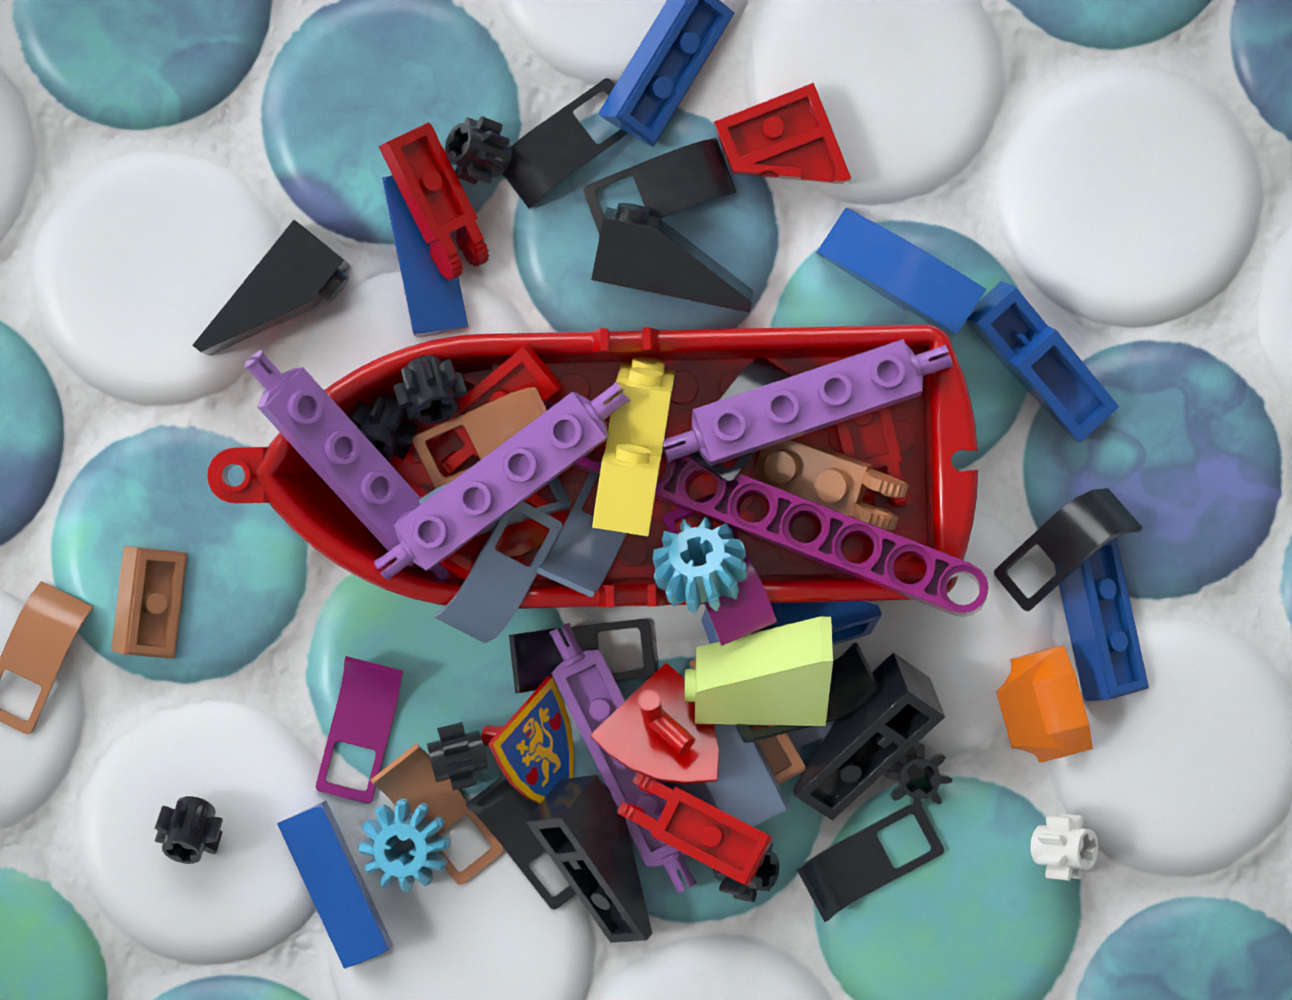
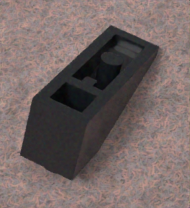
(657, 259)
(284, 284)
(871, 738)
(594, 854)

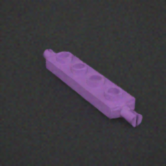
(806, 402)
(336, 450)
(502, 480)
(592, 698)

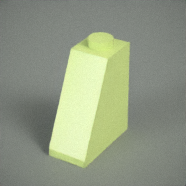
(765, 677)

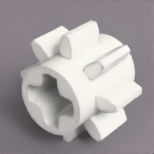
(1064, 847)

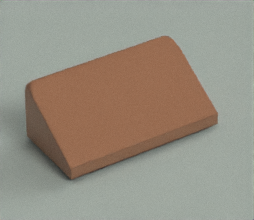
(149, 602)

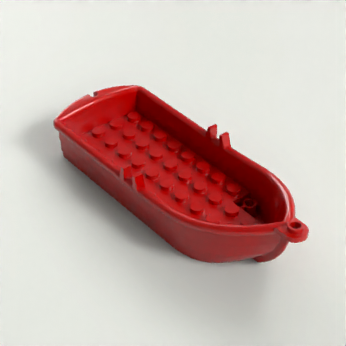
(705, 366)

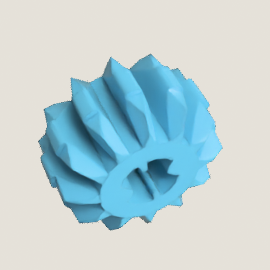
(703, 583)
(405, 864)

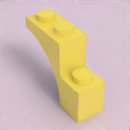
(634, 448)

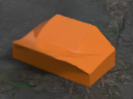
(1044, 706)

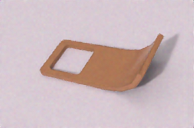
(486, 426)
(41, 644)
(414, 779)

